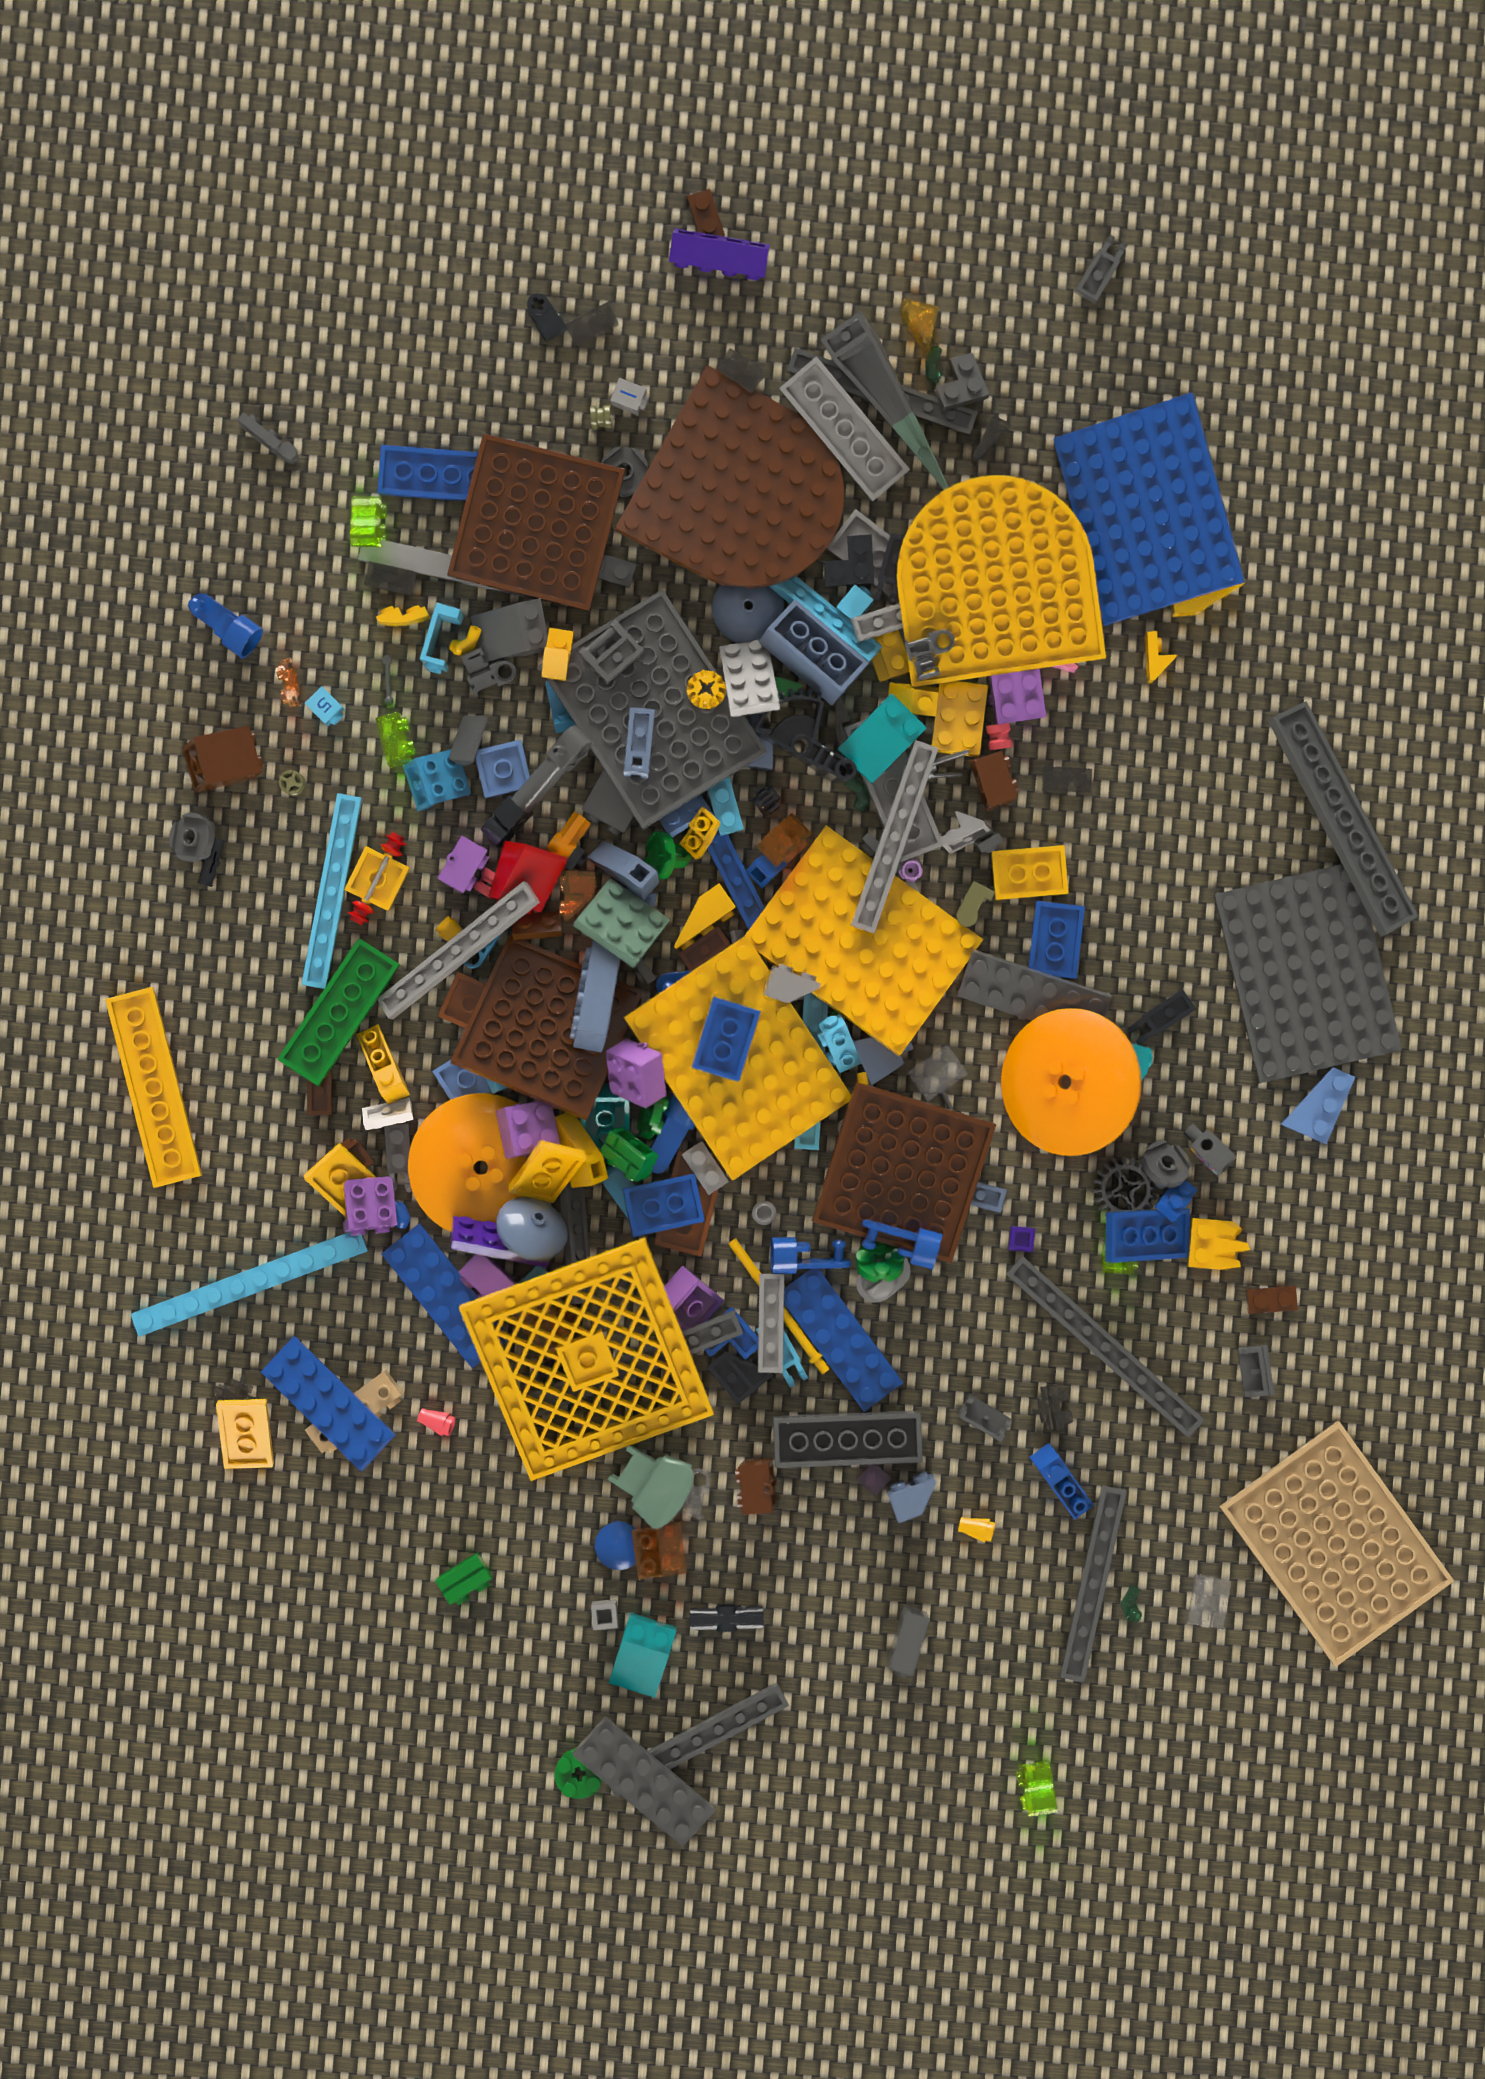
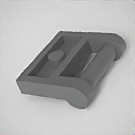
(617, 657)

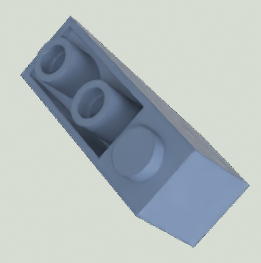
(625, 869)

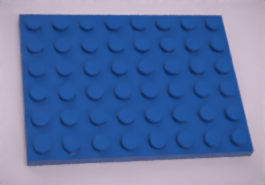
(1150, 508)

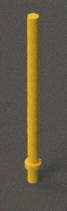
(815, 1357)

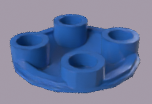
(615, 1545)

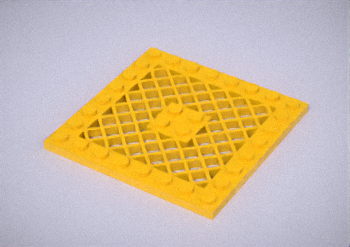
(587, 1359)

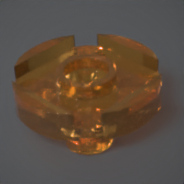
(290, 682)

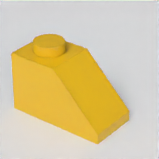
(918, 700)

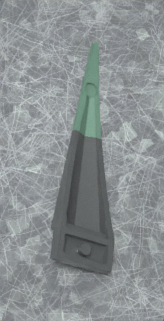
(865, 362)

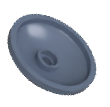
(742, 624)
(531, 1228)

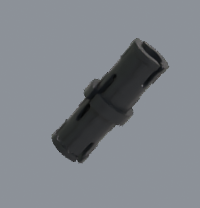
(210, 864)

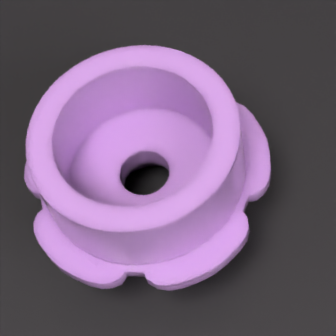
(916, 873)

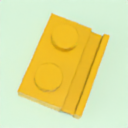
(892, 657)

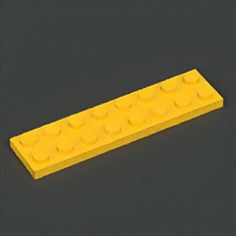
(153, 1087)

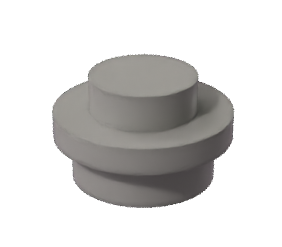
(764, 1212)

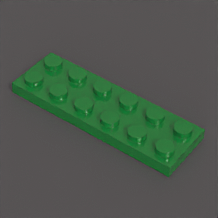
(338, 1012)

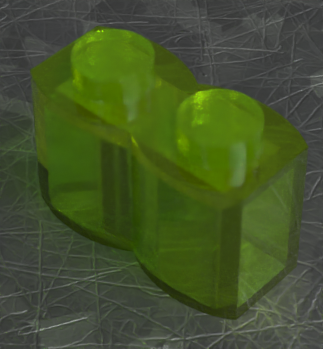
(367, 520)
(1038, 1788)

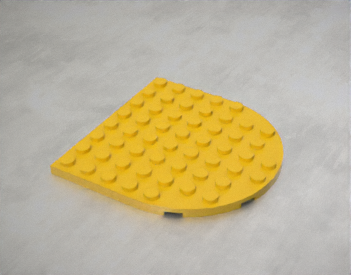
(1004, 575)

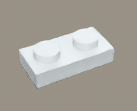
(384, 1114)

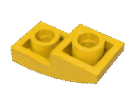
(394, 617)
(701, 833)

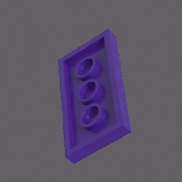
(483, 1239)

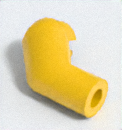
(460, 647)

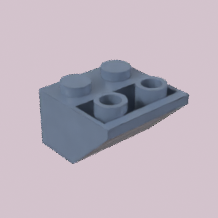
(911, 1497)

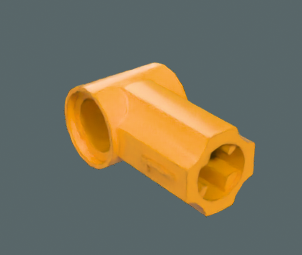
(567, 839)

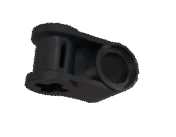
(547, 320)

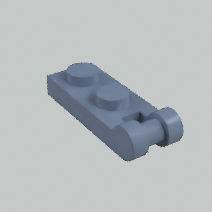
(639, 741)

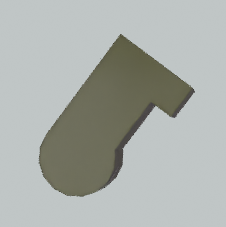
(968, 910)

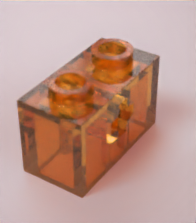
(784, 840)

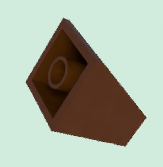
(222, 758)

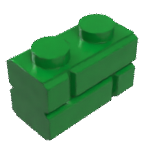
(629, 1154)
(464, 1578)

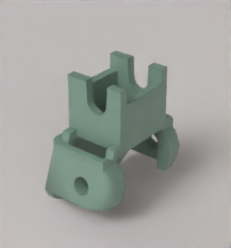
(656, 1485)

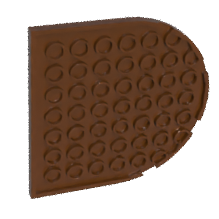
(738, 489)

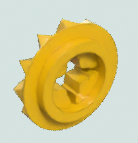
(705, 700)

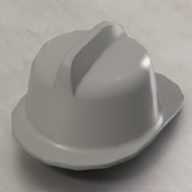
(882, 1290)

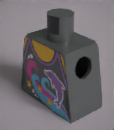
(1215, 1159)

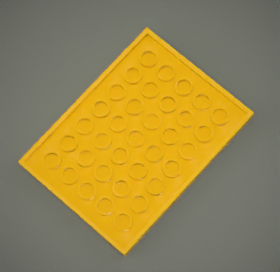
(874, 980)
(785, 1077)

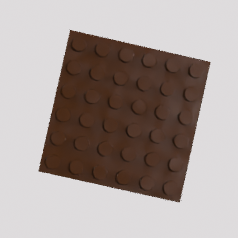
(536, 522)
(525, 1028)
(903, 1168)

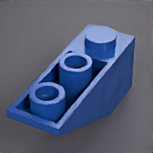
(1061, 1481)

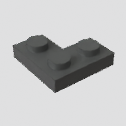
(966, 388)

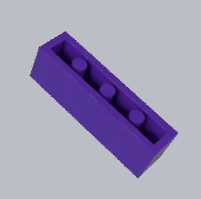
(719, 253)

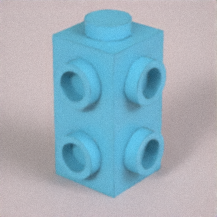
(839, 1042)

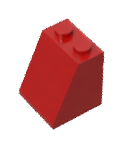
(527, 864)

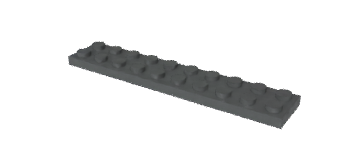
(1343, 818)

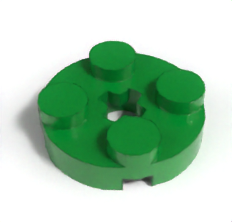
(650, 1119)
(873, 1271)
(571, 1785)

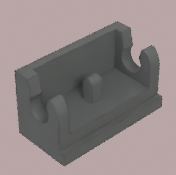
(1255, 1371)
(984, 1417)

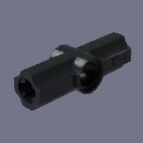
(726, 1618)

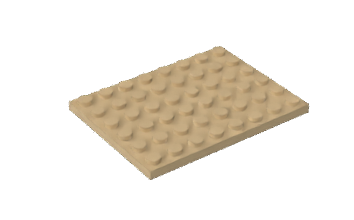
(1336, 1543)

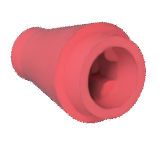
(439, 1422)

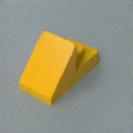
(557, 654)
(1155, 663)

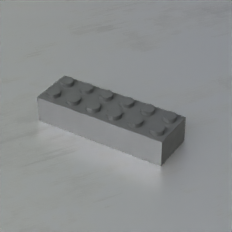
(847, 1439)

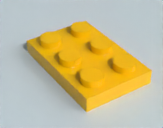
(959, 717)
(1029, 872)
(547, 1171)
(332, 1172)
(245, 1433)

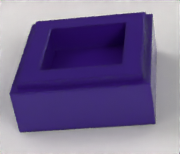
(1021, 1239)

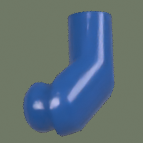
(402, 1215)

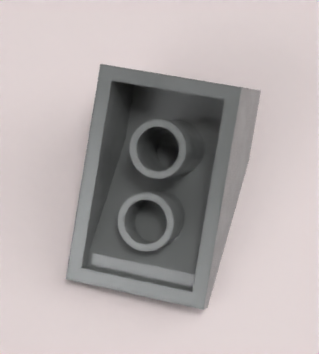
(512, 631)

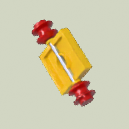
(377, 878)

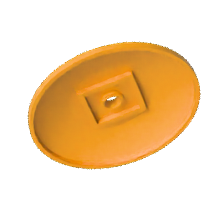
(1102, 1086)
(445, 1157)

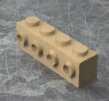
(376, 1395)

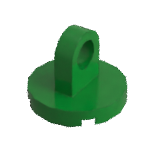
(663, 853)

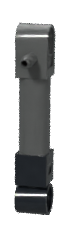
(518, 808)

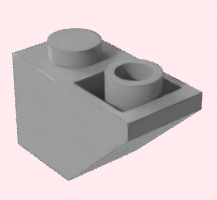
(787, 986)

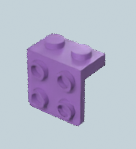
(369, 1205)

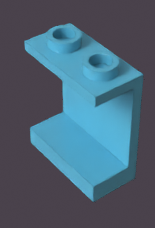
(441, 613)

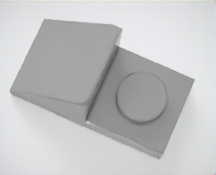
(971, 830)

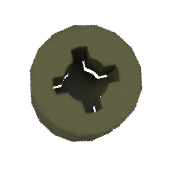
(600, 417)
(288, 780)

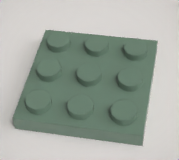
(621, 922)

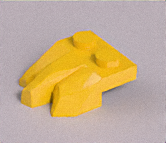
(1214, 1244)

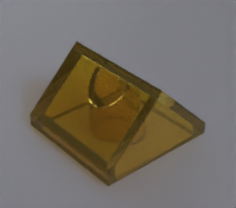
(920, 320)

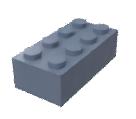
(813, 652)
(594, 998)

